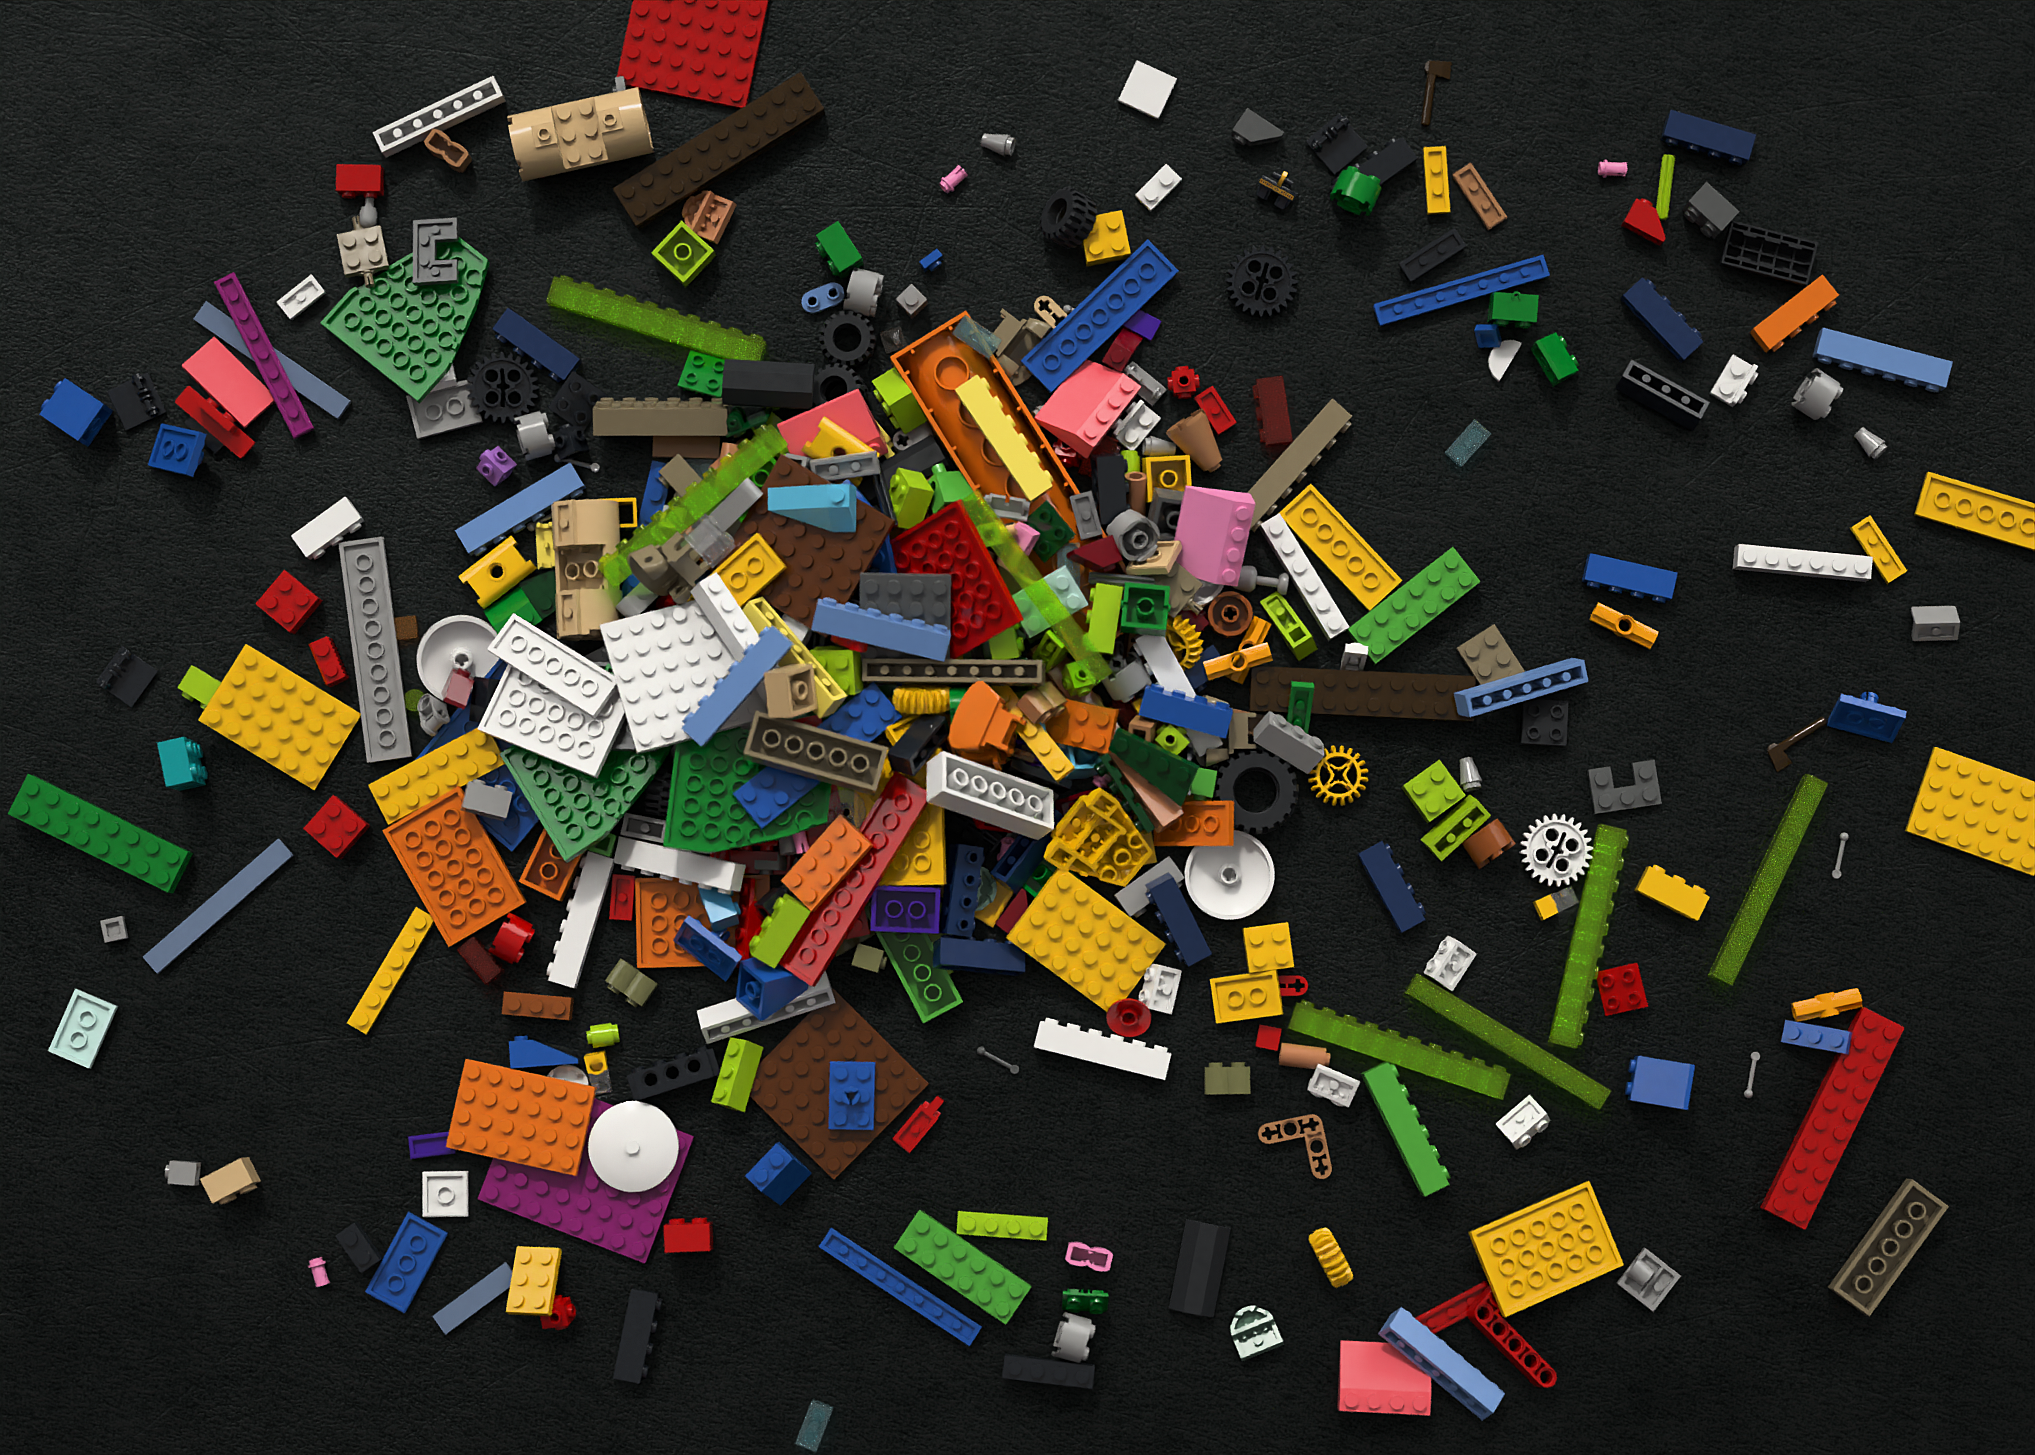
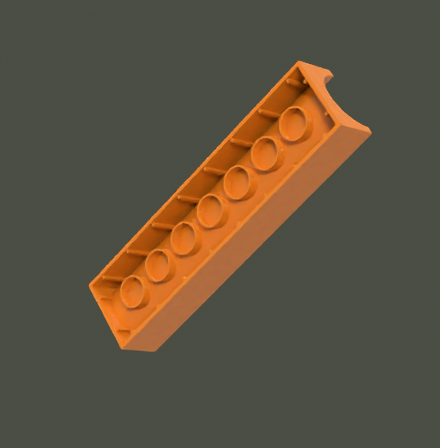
(932, 372)

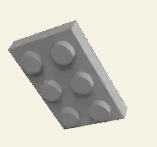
(443, 411)

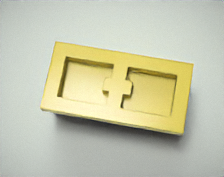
(544, 546)

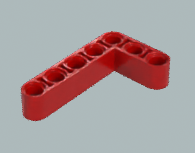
(1503, 1338)

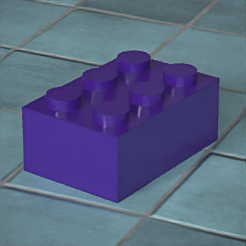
(905, 909)

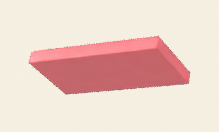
(229, 382)

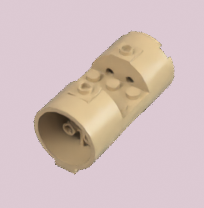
(580, 134)
(583, 597)

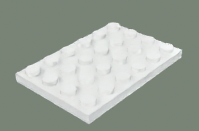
(551, 726)

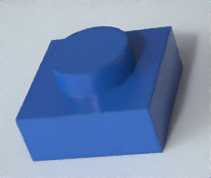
(931, 261)
(1488, 335)

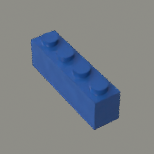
(1629, 577)
(1186, 711)

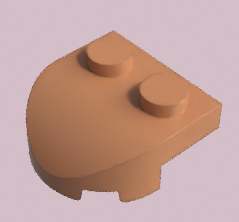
(708, 215)

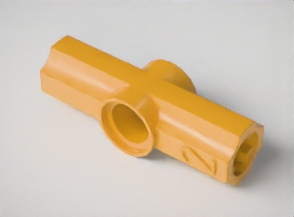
(1637, 631)
(1254, 636)
(1252, 657)
(1826, 1005)

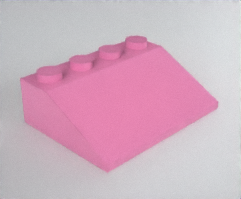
(1214, 533)

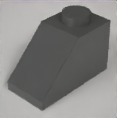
(1255, 130)

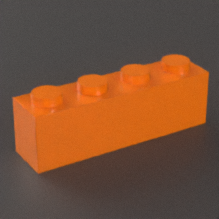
(1794, 313)

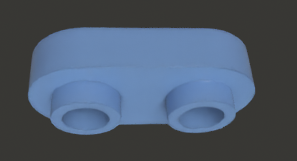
(824, 300)

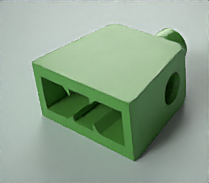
(947, 487)

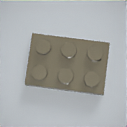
(1489, 656)

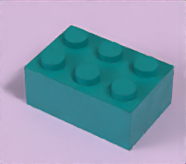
(182, 763)

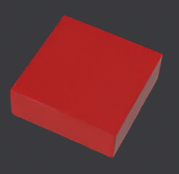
(1268, 1037)

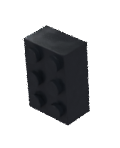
(1109, 485)

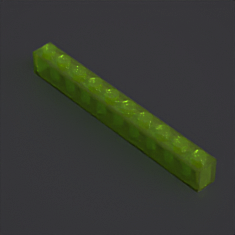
(654, 322)
(697, 500)
(1036, 587)
(1767, 879)
(1587, 936)
(1507, 1041)
(1399, 1051)

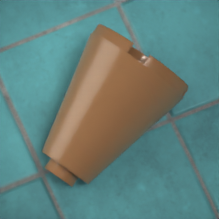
(1197, 440)

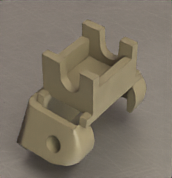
(1017, 341)
(668, 568)
(1235, 739)

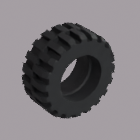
(1280, 773)

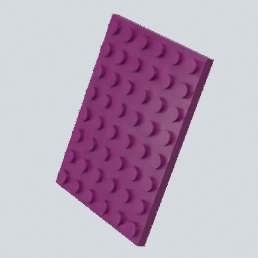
(584, 1202)

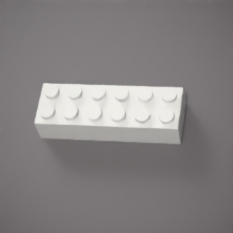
(990, 795)

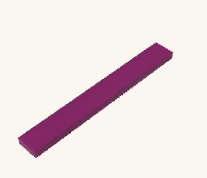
(264, 355)

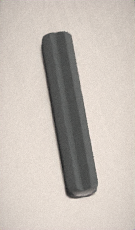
(1117, 579)

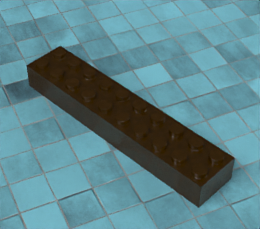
(719, 151)
(1361, 693)

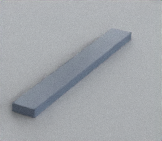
(301, 379)
(218, 906)

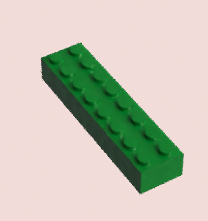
(100, 833)

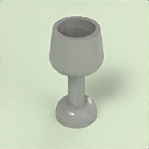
(1249, 579)

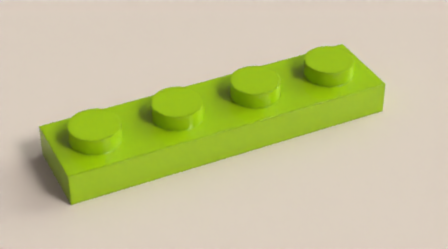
(1002, 1225)

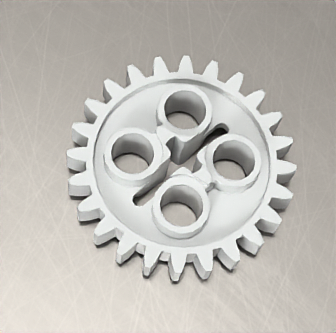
(1574, 860)

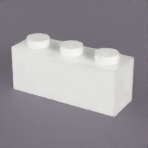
(328, 529)

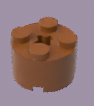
(1236, 604)
(1488, 843)

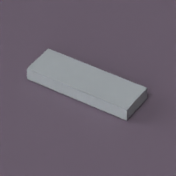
(846, 466)

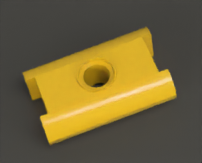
(832, 437)
(481, 577)

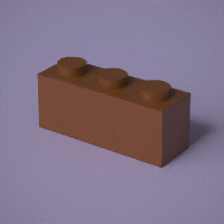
(537, 1006)

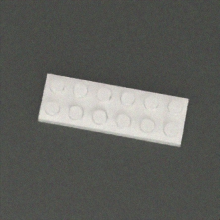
(553, 665)

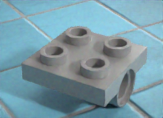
(1648, 1279)

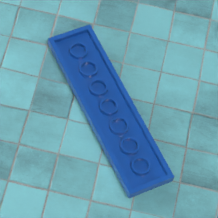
(1099, 316)
(777, 790)

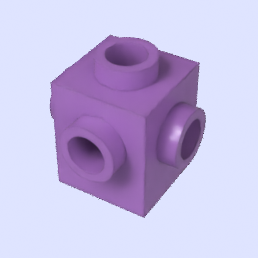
(495, 465)

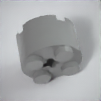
(863, 292)
(1817, 394)
(534, 436)
(1134, 535)
(1127, 681)
(1073, 1338)

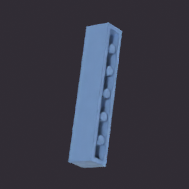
(1882, 359)
(520, 509)
(881, 629)
(737, 686)
(1520, 687)
(1441, 1363)

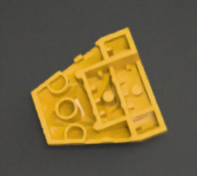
(1098, 840)

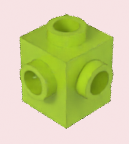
(1076, 680)
(1181, 740)

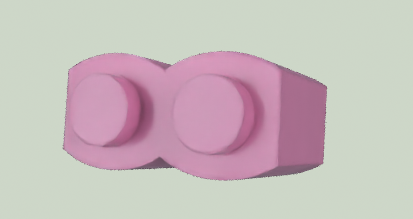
(1095, 1257)

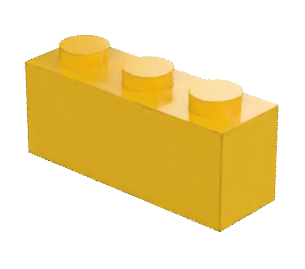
(1672, 892)

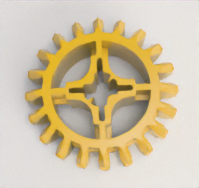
(1182, 636)
(921, 699)
(1351, 761)
(1330, 1257)

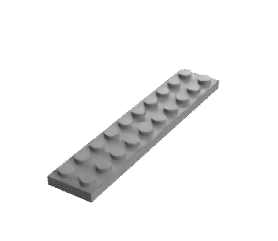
(375, 649)

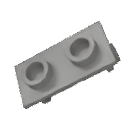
(1150, 388)
(1016, 509)

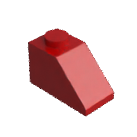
(1644, 221)

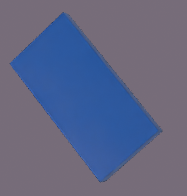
(406, 1262)

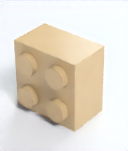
(790, 690)
(230, 1180)

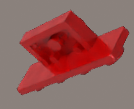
(215, 422)
(749, 919)

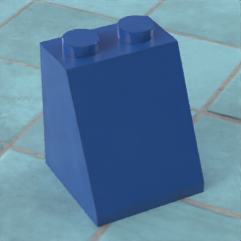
(75, 412)
(766, 989)
(1660, 1082)
(778, 1173)

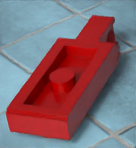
(918, 1124)

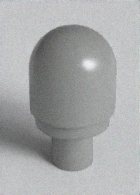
(368, 214)

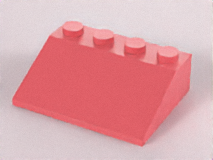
(1087, 406)
(847, 412)
(1381, 1380)

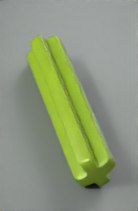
(1665, 186)

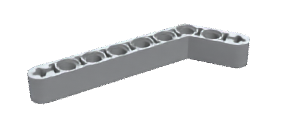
(724, 514)

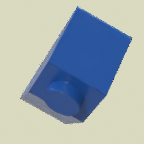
(533, 1054)

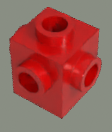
(1180, 390)
(1066, 454)
(562, 1314)

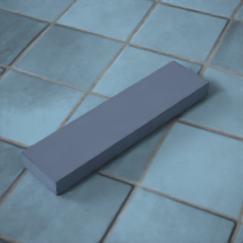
(474, 1298)

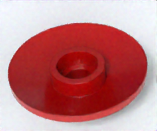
(1128, 1024)

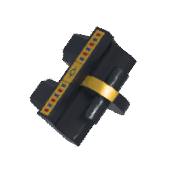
(1267, 185)

